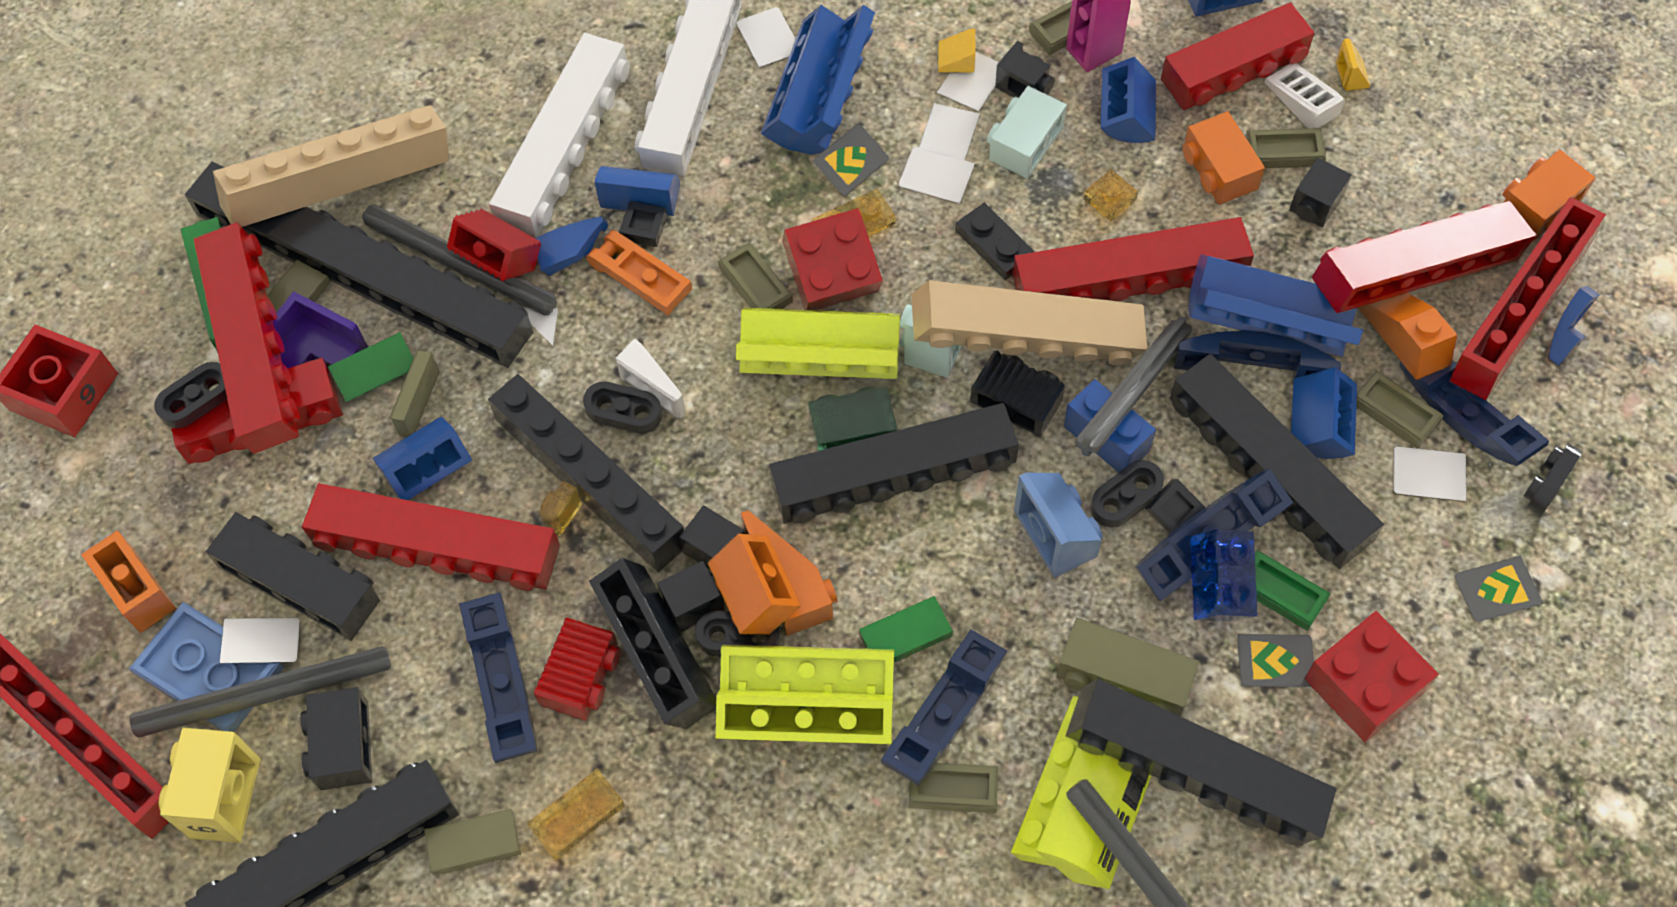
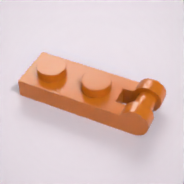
(640, 272)

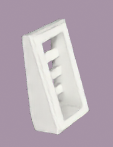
(1311, 116)
(643, 373)

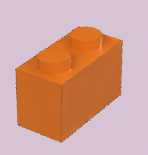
(1223, 158)
(1548, 189)
(128, 581)
(753, 584)

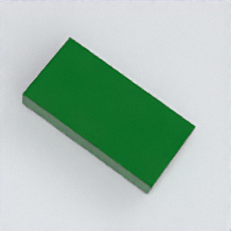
(372, 367)
(1288, 592)
(908, 629)

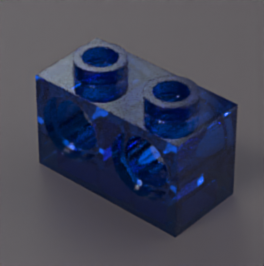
(1223, 575)

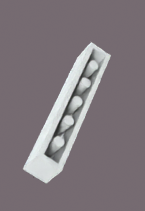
(686, 85)
(560, 134)

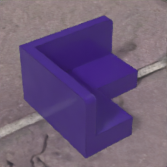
(315, 332)

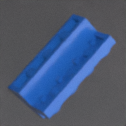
(817, 80)
(1270, 304)

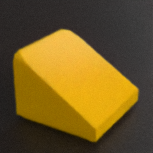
(957, 53)
(1351, 67)

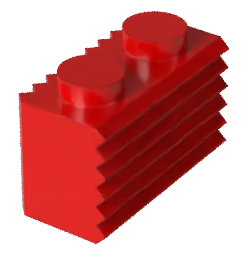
(493, 244)
(577, 669)

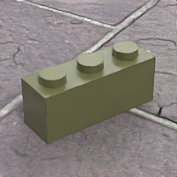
(1128, 664)

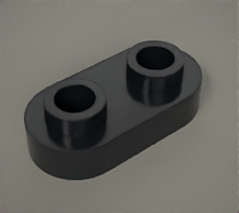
(192, 393)
(625, 406)
(1560, 464)
(1124, 495)
(722, 622)

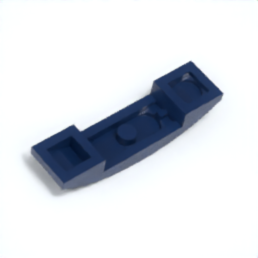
(1256, 350)
(1477, 419)
(1240, 509)
(499, 677)
(945, 709)

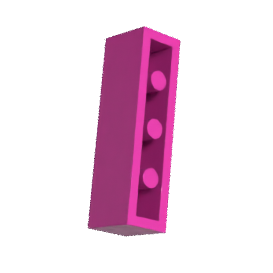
(1097, 31)

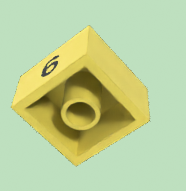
(209, 785)

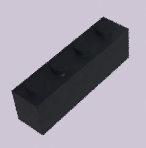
(294, 575)
(654, 644)

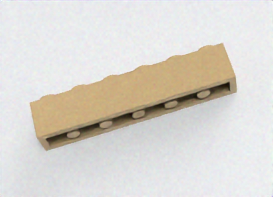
(331, 166)
(1028, 322)

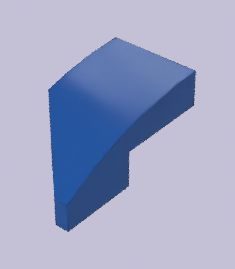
(568, 244)
(1567, 336)

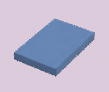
(186, 663)

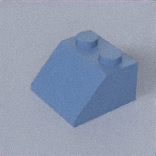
(1056, 521)

